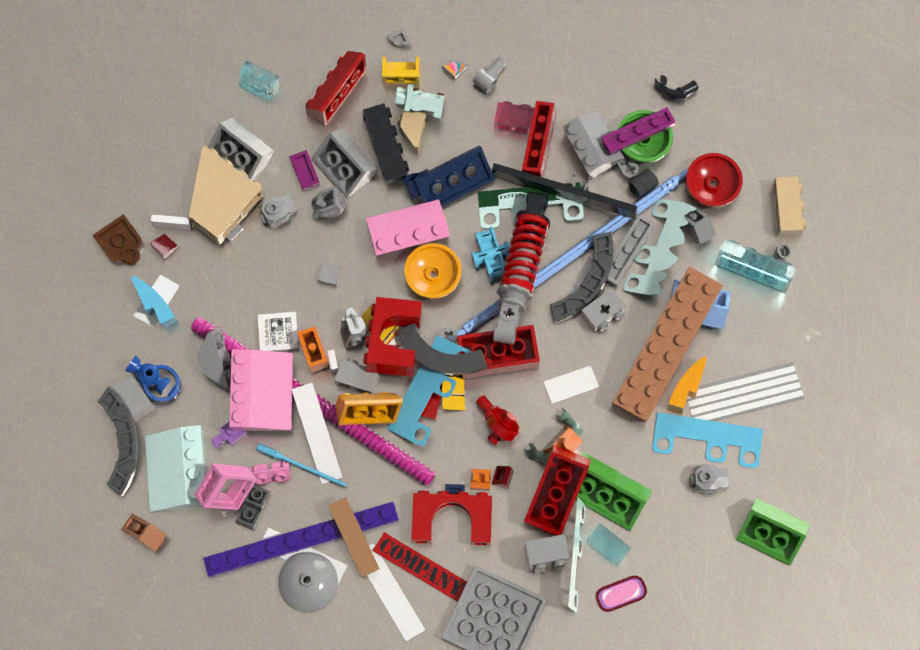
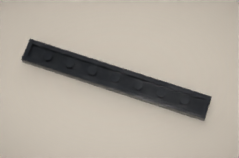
(564, 190)

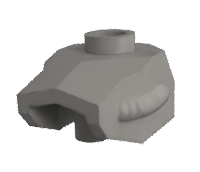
(328, 203)
(277, 210)
(353, 329)
(709, 479)

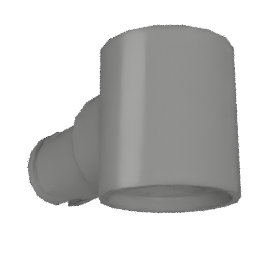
(487, 78)

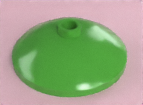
(655, 146)

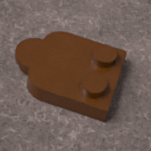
(120, 241)

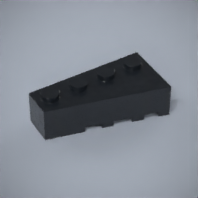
(385, 142)

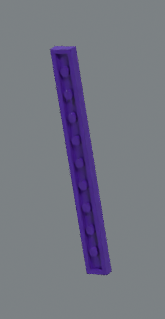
(295, 541)

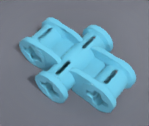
(490, 253)

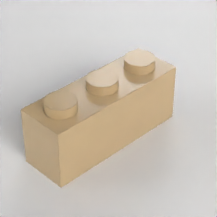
(788, 206)

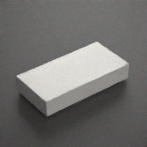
(171, 222)

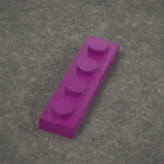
(638, 131)

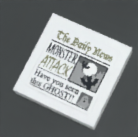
(278, 332)

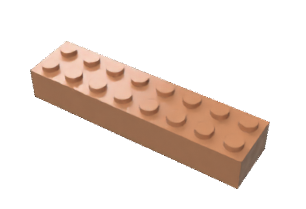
(667, 344)

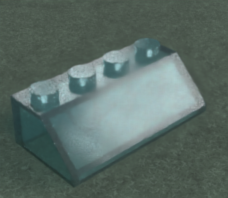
(755, 266)

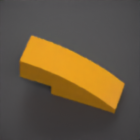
(687, 386)

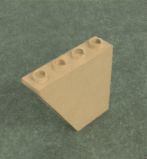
(221, 195)

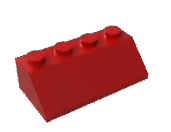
(336, 87)

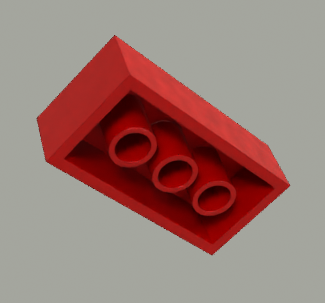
(502, 356)
(557, 490)

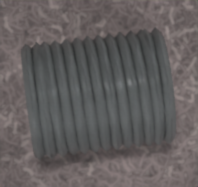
(643, 182)

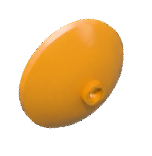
(433, 259)

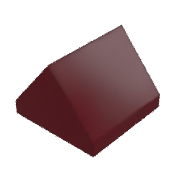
(503, 476)

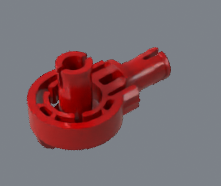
(502, 422)

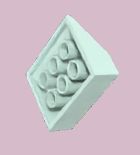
(175, 468)

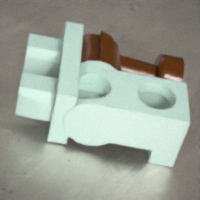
(419, 100)

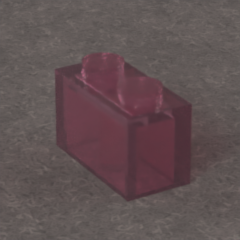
(513, 117)

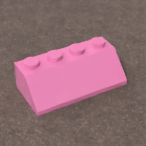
(407, 227)

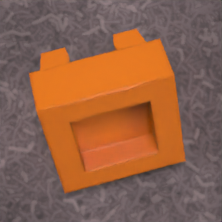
(480, 479)

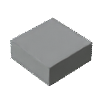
(329, 274)

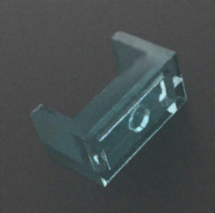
(608, 545)

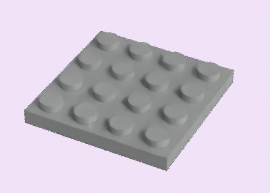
(493, 614)

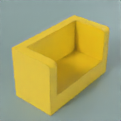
(401, 72)

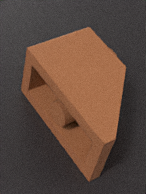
(144, 532)

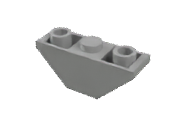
(215, 359)

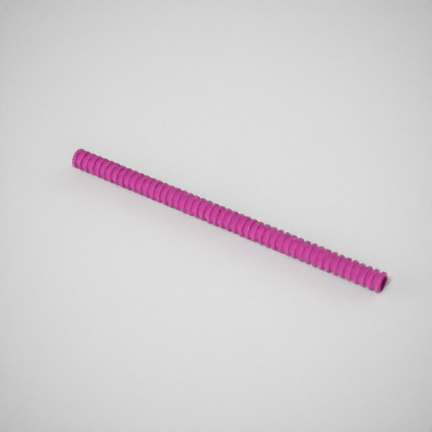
(359, 431)

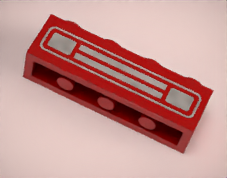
(539, 138)

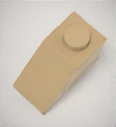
(412, 128)

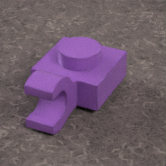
(227, 435)

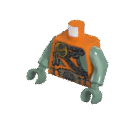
(566, 438)

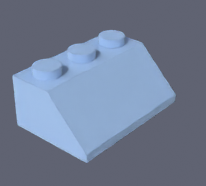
(718, 313)

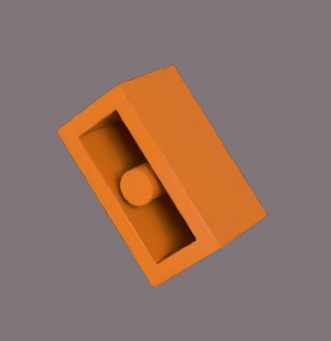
(313, 349)

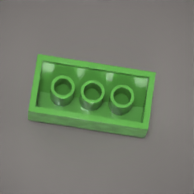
(613, 493)

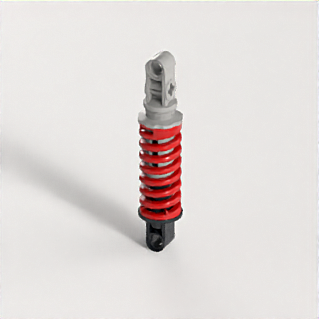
(521, 265)

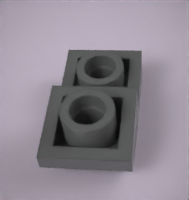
(252, 507)

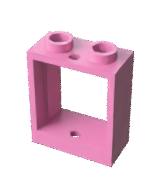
(209, 489)

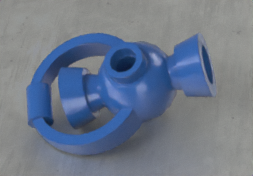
(154, 378)

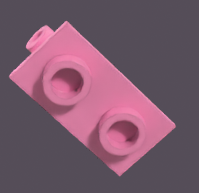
(278, 473)

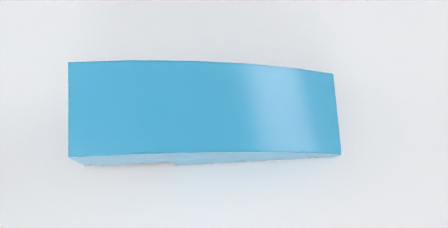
(154, 303)

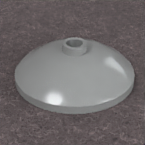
(315, 594)

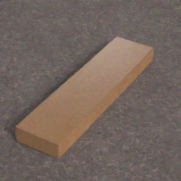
(353, 537)

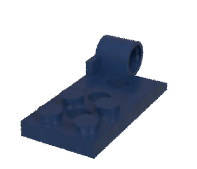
(423, 182)

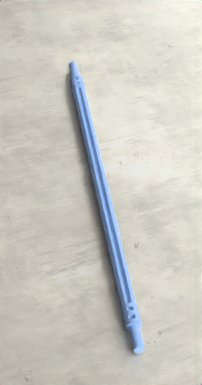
(577, 250)

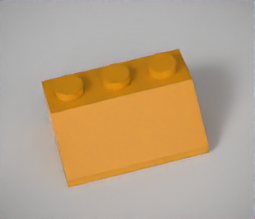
(368, 408)

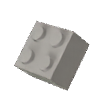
(546, 553)

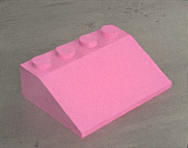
(261, 390)

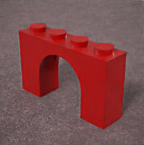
(390, 313)
(427, 505)

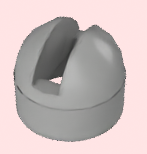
(786, 251)

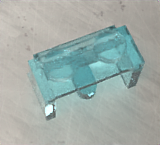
(259, 81)

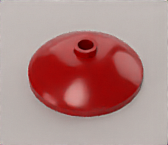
(716, 169)

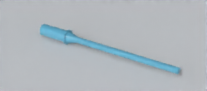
(275, 454)

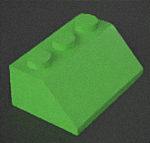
(773, 531)

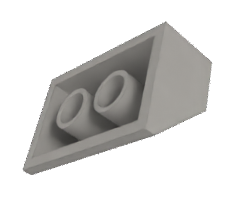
(585, 136)
(241, 148)
(344, 162)

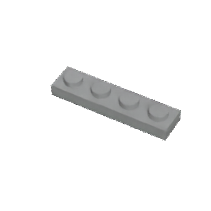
(629, 248)

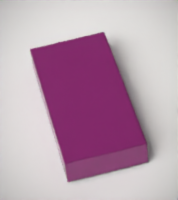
(304, 170)

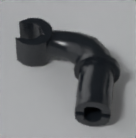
(679, 93)

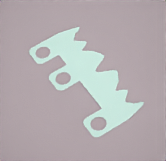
(660, 256)

